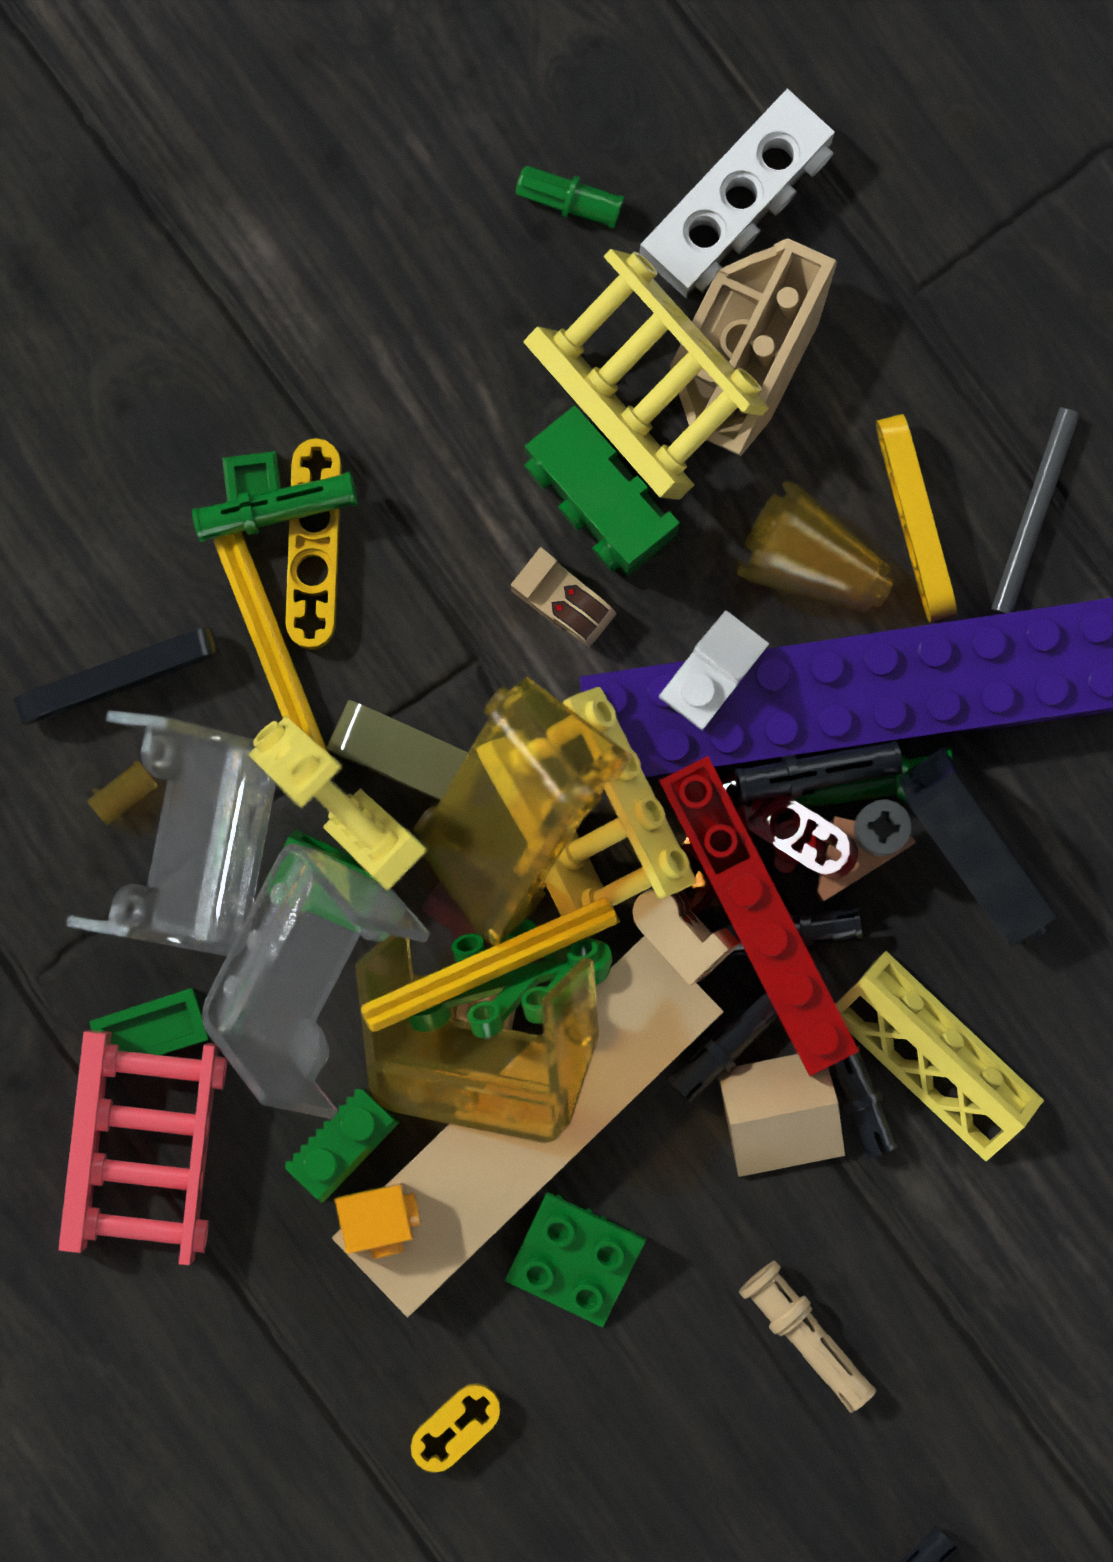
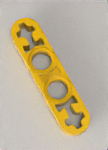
(916, 518)
(307, 544)

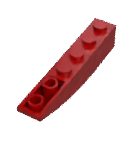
(758, 916)

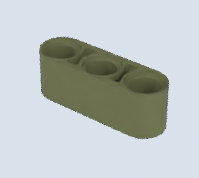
(395, 750)

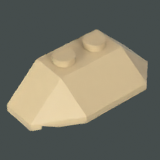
(761, 321)

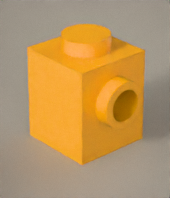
(378, 1220)

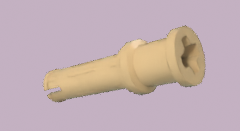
(792, 1318)

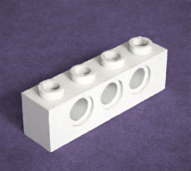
(784, 125)

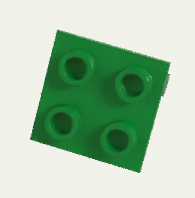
(575, 1259)

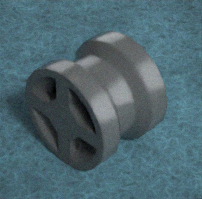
(872, 836)

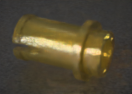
(121, 793)

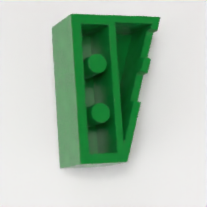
(599, 492)

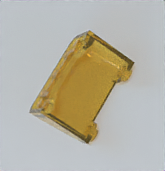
(516, 806)

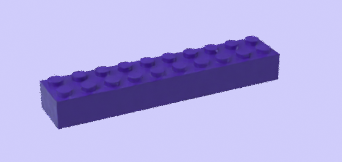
(879, 689)

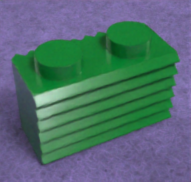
(341, 1144)

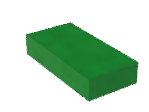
(156, 1025)

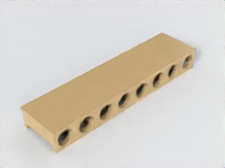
(478, 1179)

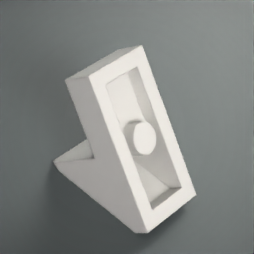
(713, 670)

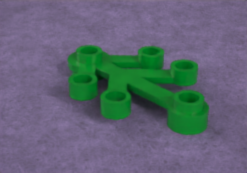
(513, 987)

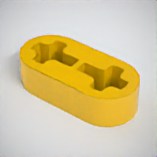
(446, 1417)

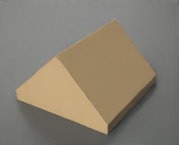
(780, 1115)

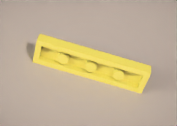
(943, 1050)

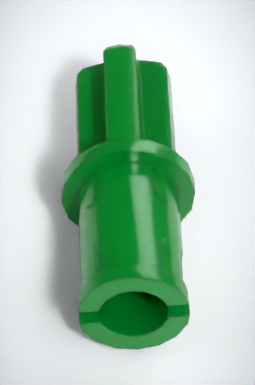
(569, 196)

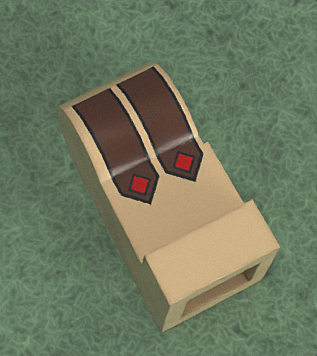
(562, 598)
(681, 935)

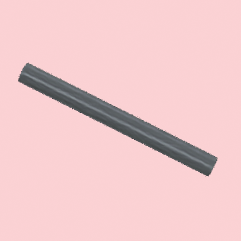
(1035, 511)

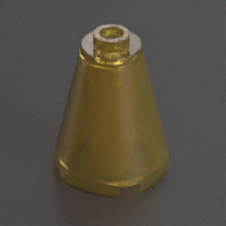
(813, 554)

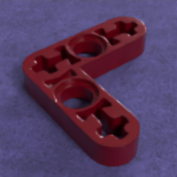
(761, 820)

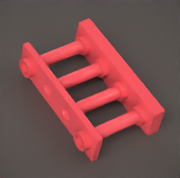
(97, 1114)

